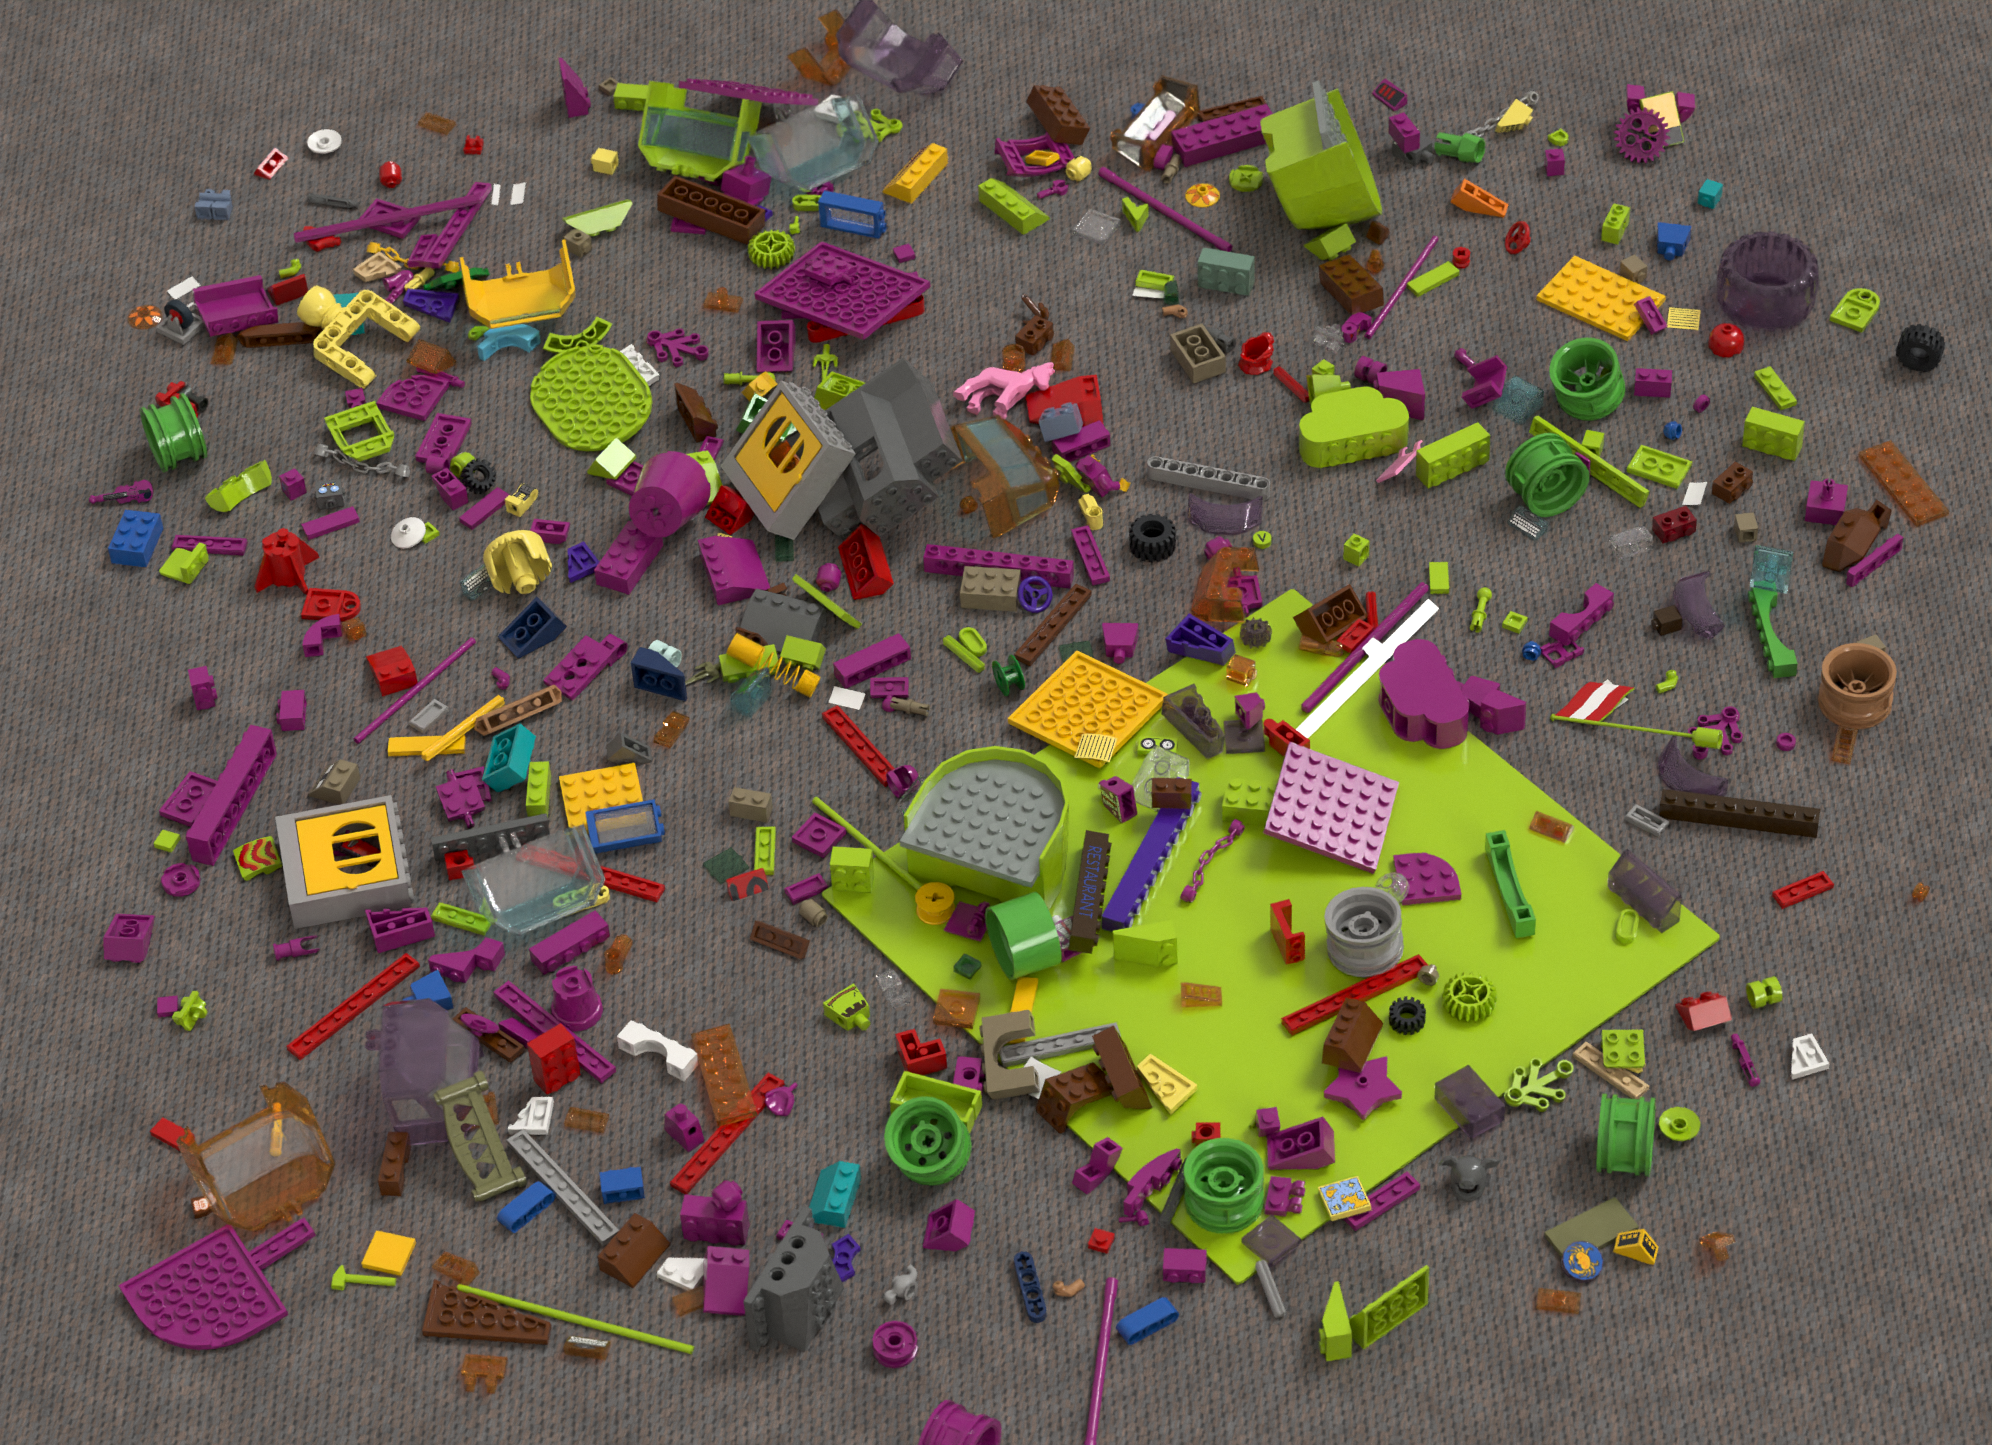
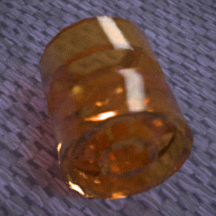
(1013, 358)

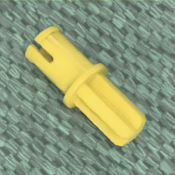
(420, 279)

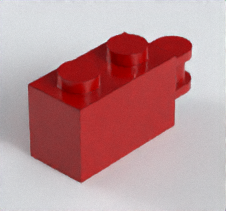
(1281, 734)

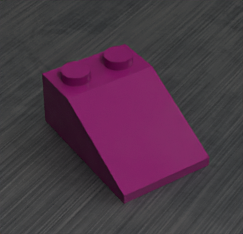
(573, 91)
(775, 346)
(128, 937)
(1302, 1146)
(725, 1280)

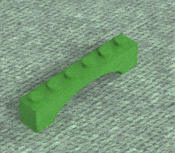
(1780, 659)
(1502, 865)

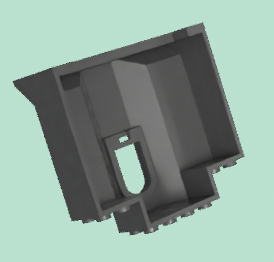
(908, 426)

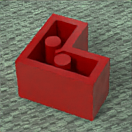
(919, 1057)

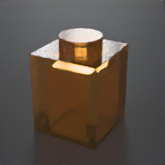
(1241, 670)

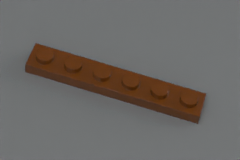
(1052, 624)

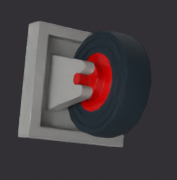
(180, 322)

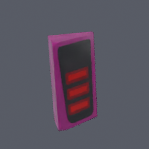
(1390, 95)

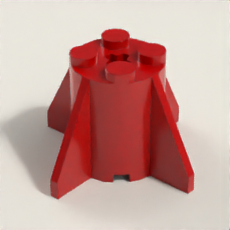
(284, 561)

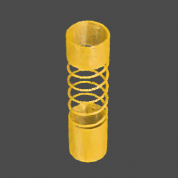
(749, 653)

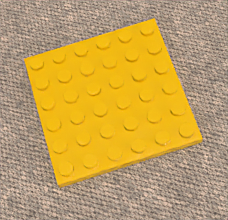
(1087, 699)

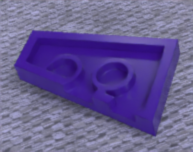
(432, 303)

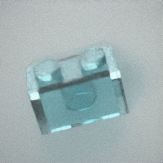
(1771, 569)

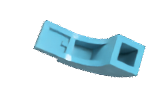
(516, 335)

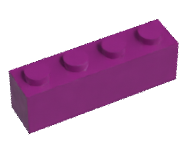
(872, 661)
(569, 942)

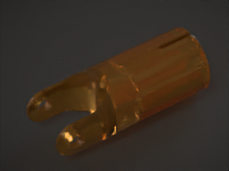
(1329, 648)

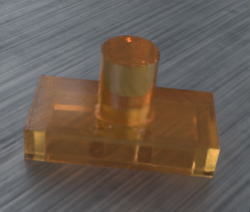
(723, 301)
(1718, 1241)

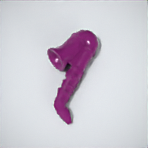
(398, 282)

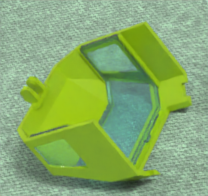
(693, 139)

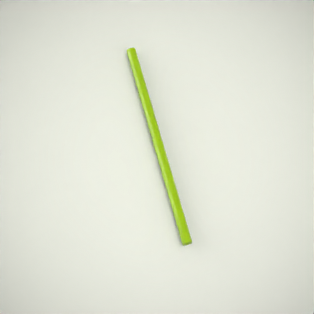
(867, 843)

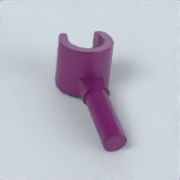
(1140, 1216)

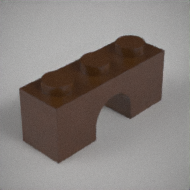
(392, 1168)

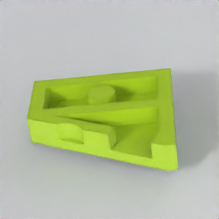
(1068, 473)

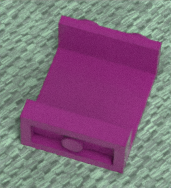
(1488, 383)

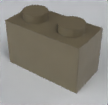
(750, 804)

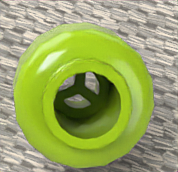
(459, 462)

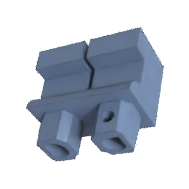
(214, 205)

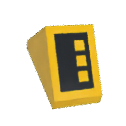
(1636, 1245)

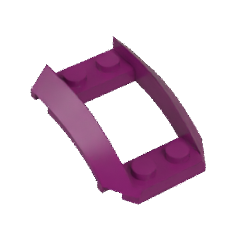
(1013, 150)

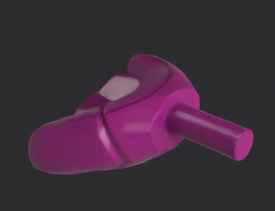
(781, 1100)

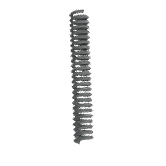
(1168, 1215)

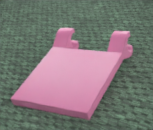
(1402, 460)

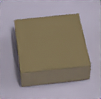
(608, 86)

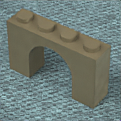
(996, 1032)

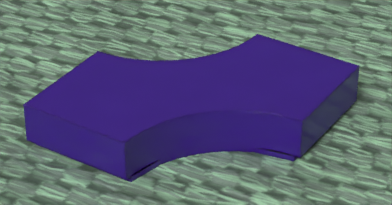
(845, 1251)

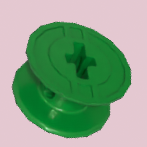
(1008, 675)

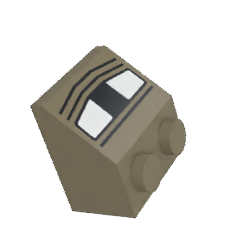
(336, 782)

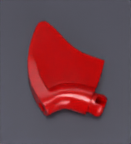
(324, 242)

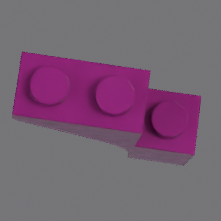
(460, 965)

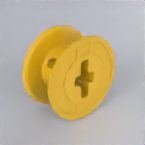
(934, 903)

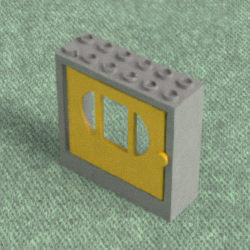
(788, 499)
(330, 891)

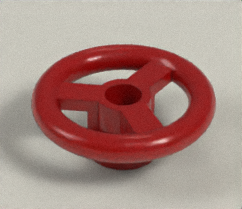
(1521, 239)

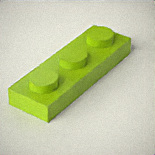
(1775, 388)

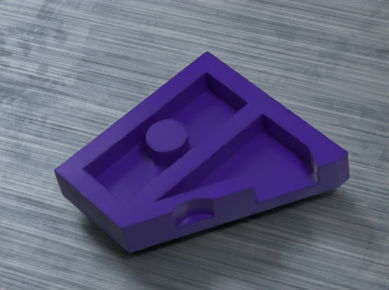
(580, 562)

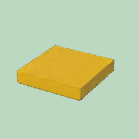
(388, 1253)

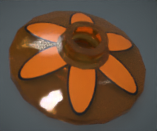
(144, 317)

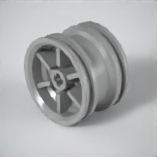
(1364, 931)

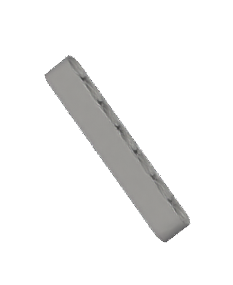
(1208, 478)

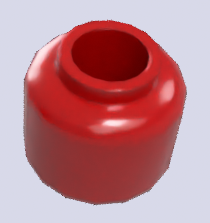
(390, 174)

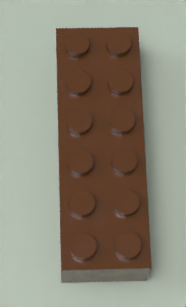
(711, 210)

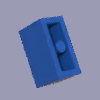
(622, 1185)

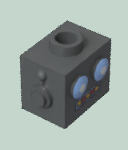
(329, 494)

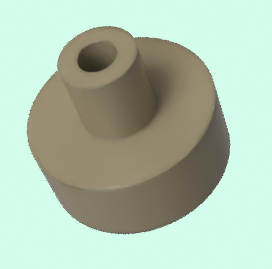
(1428, 975)

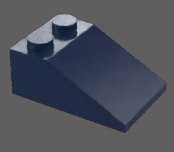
(532, 629)
(657, 675)

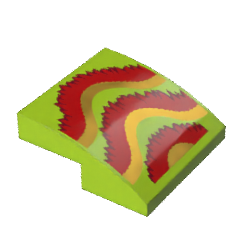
(257, 857)

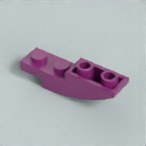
(1149, 1177)

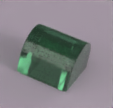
(1171, 293)

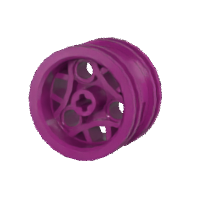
(955, 1426)

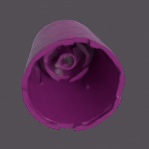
(668, 494)

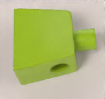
(1324, 384)

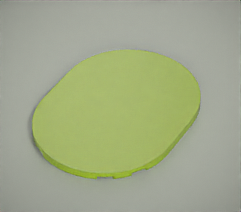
(591, 397)

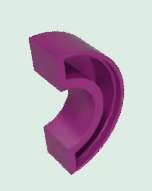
(1684, 101)

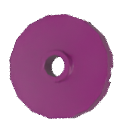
(180, 879)

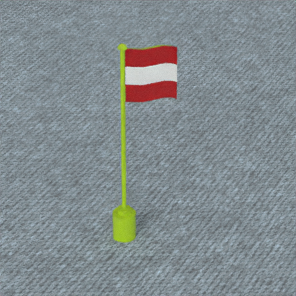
(1599, 700)

